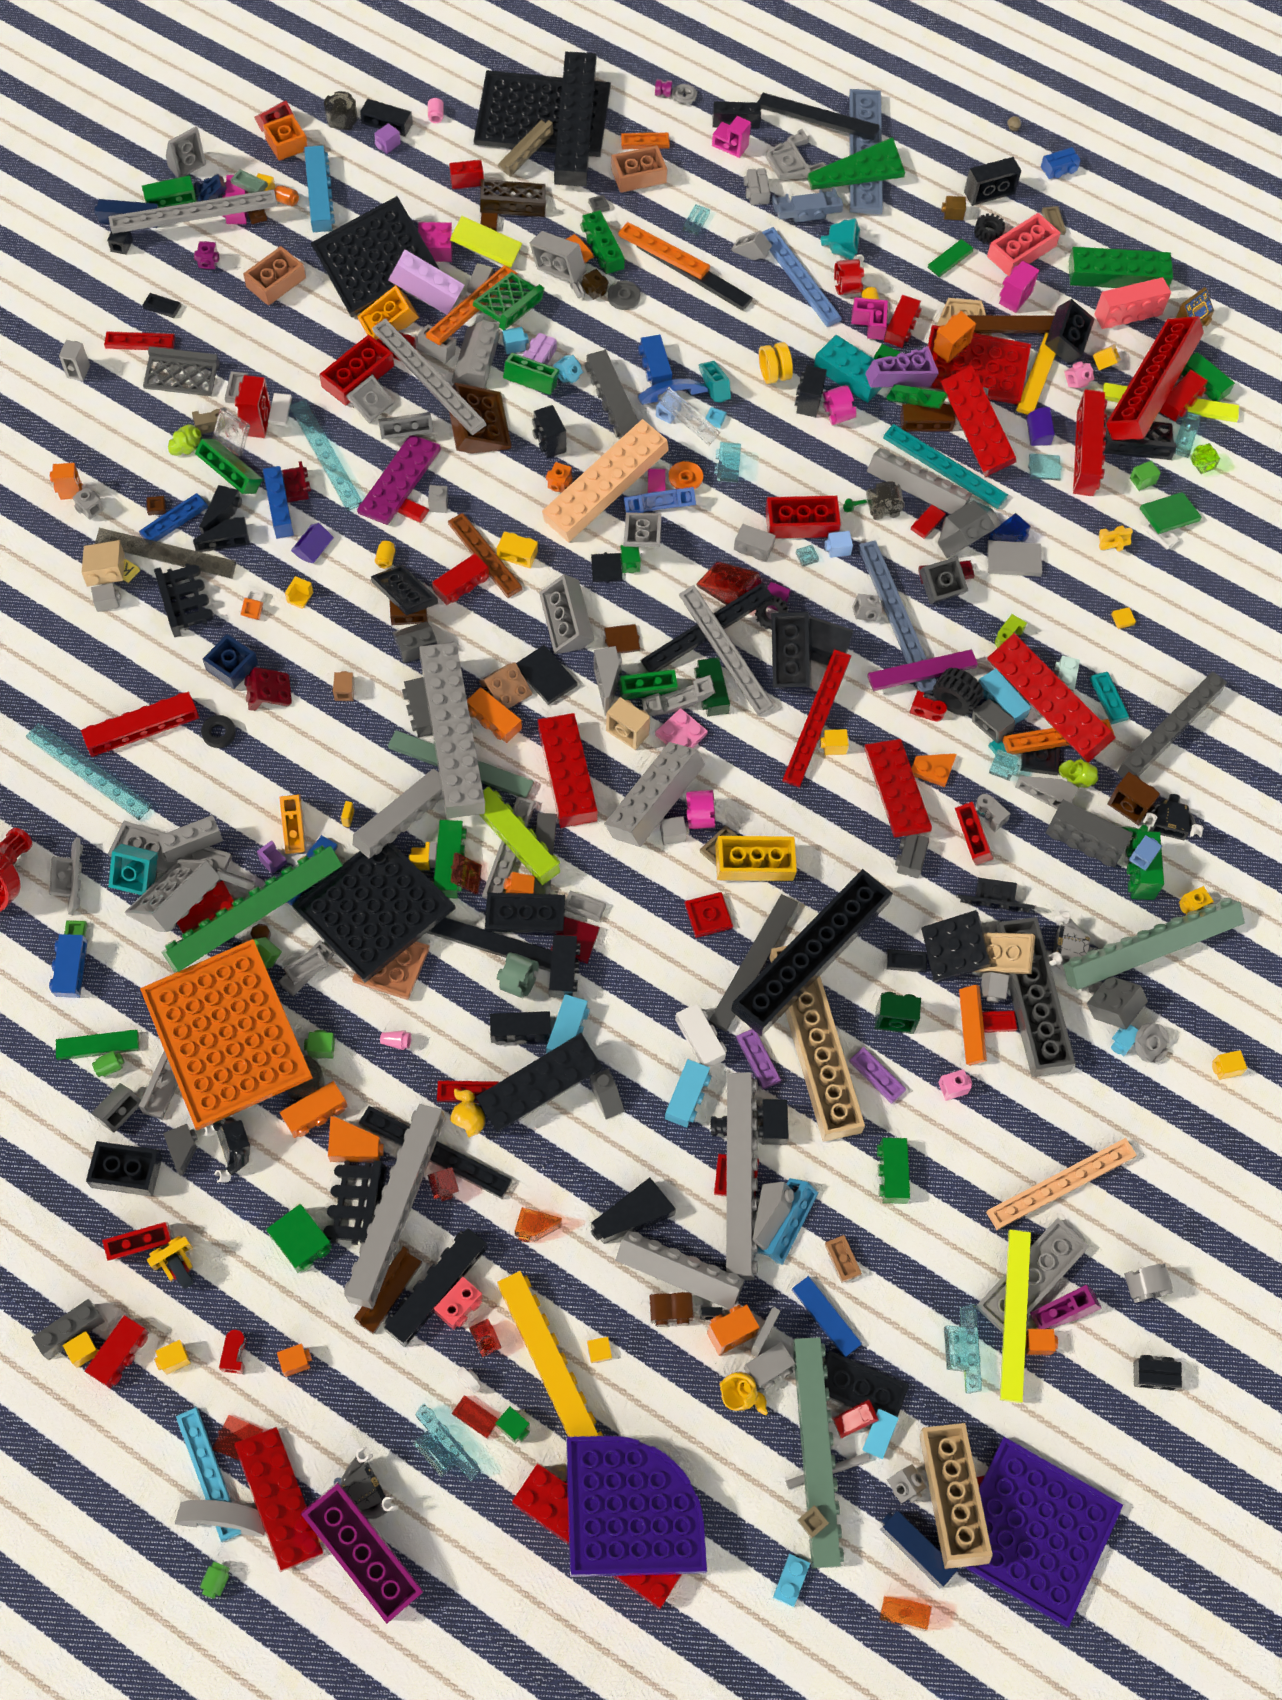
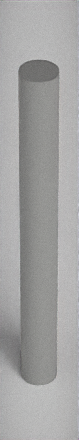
(840, 1466)

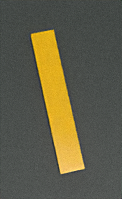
(1036, 379)

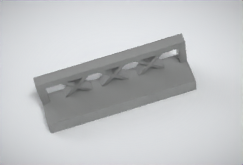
(159, 1090)

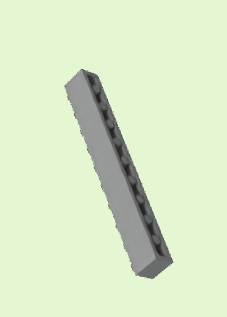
(740, 1175)
(394, 1207)

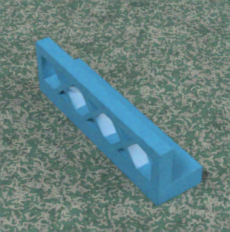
(786, 1235)

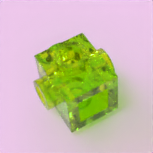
(1205, 458)

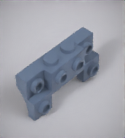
(808, 206)

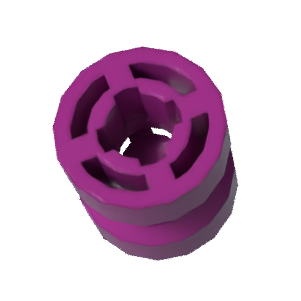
(663, 88)

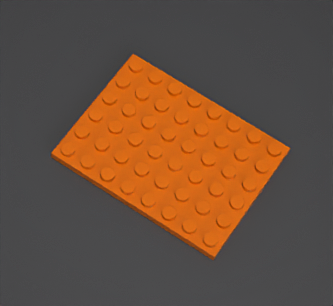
(225, 1034)

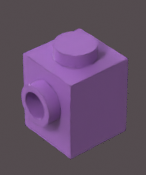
(387, 138)

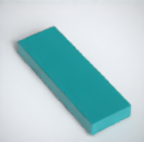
(1109, 697)

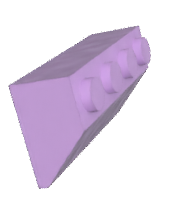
(426, 282)

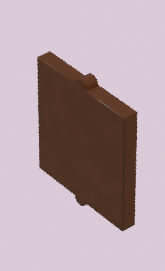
(623, 637)

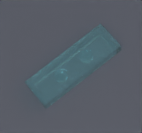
(1187, 434)

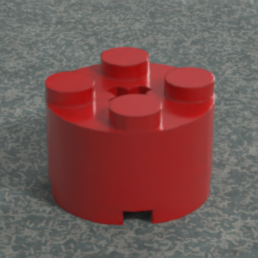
(848, 276)

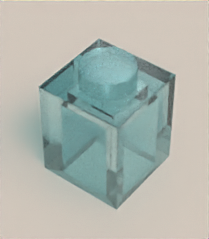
(1004, 765)

